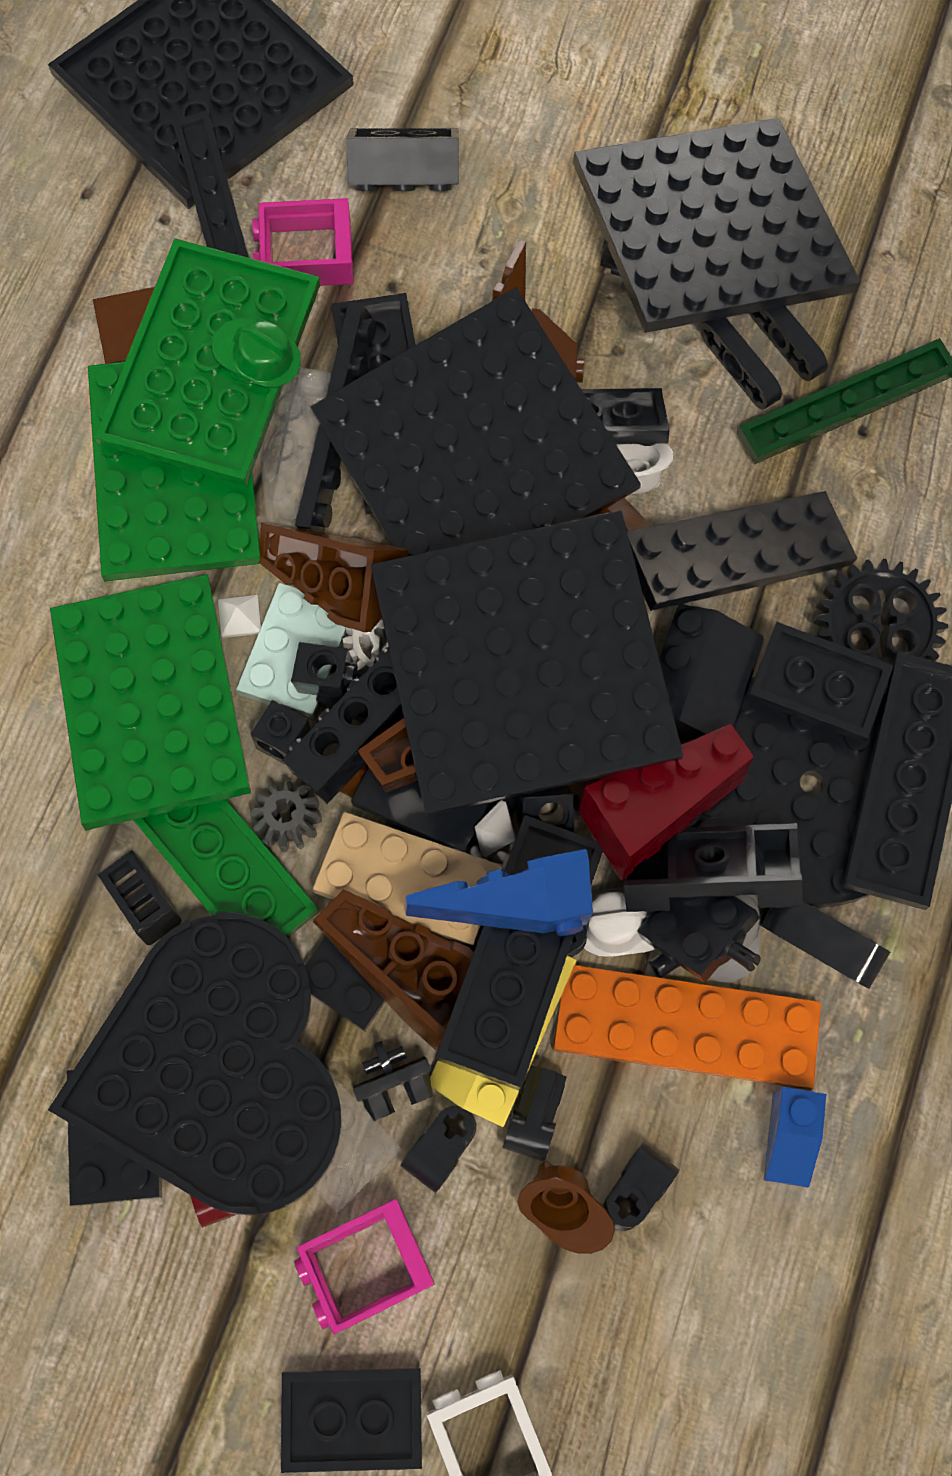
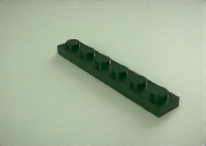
(846, 401)

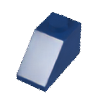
(794, 1136)

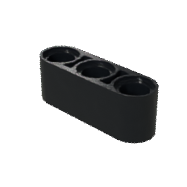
(828, 941)

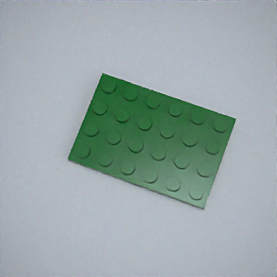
(173, 393)
(161, 515)
(148, 702)

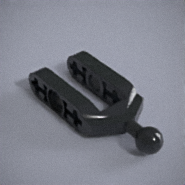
(748, 368)

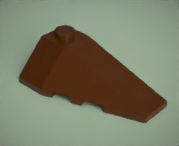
(328, 570)

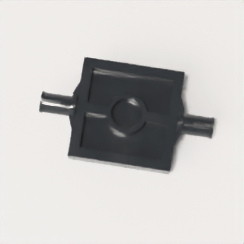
(703, 933)

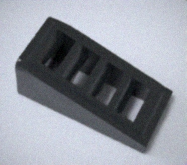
(154, 919)

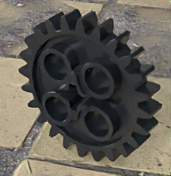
(845, 619)

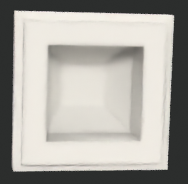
(239, 616)
(494, 830)

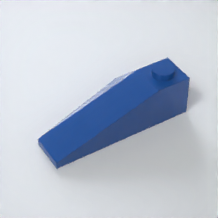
(541, 899)

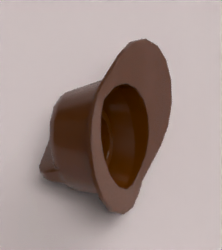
(565, 1209)

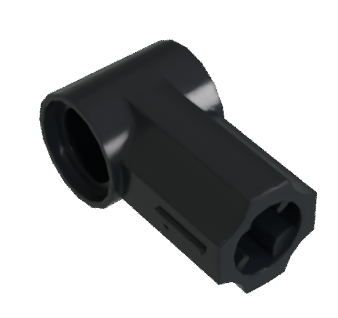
(532, 1122)

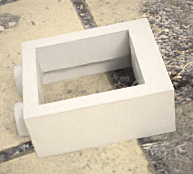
(489, 1388)

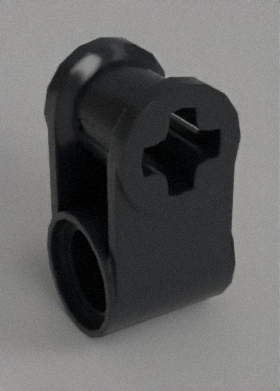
(435, 1153)
(643, 1183)

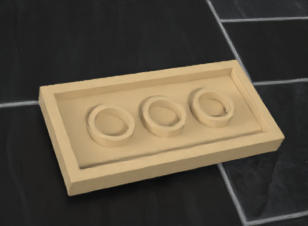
(390, 864)

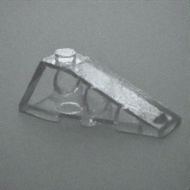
(290, 445)

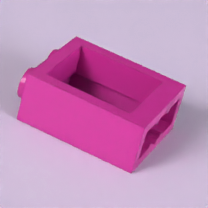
(308, 216)
(311, 1271)

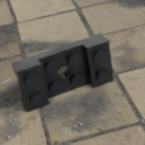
(752, 862)

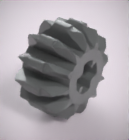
(299, 806)

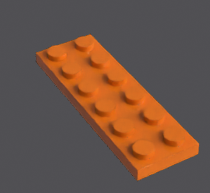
(689, 1027)

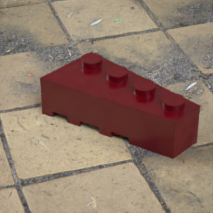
(647, 806)

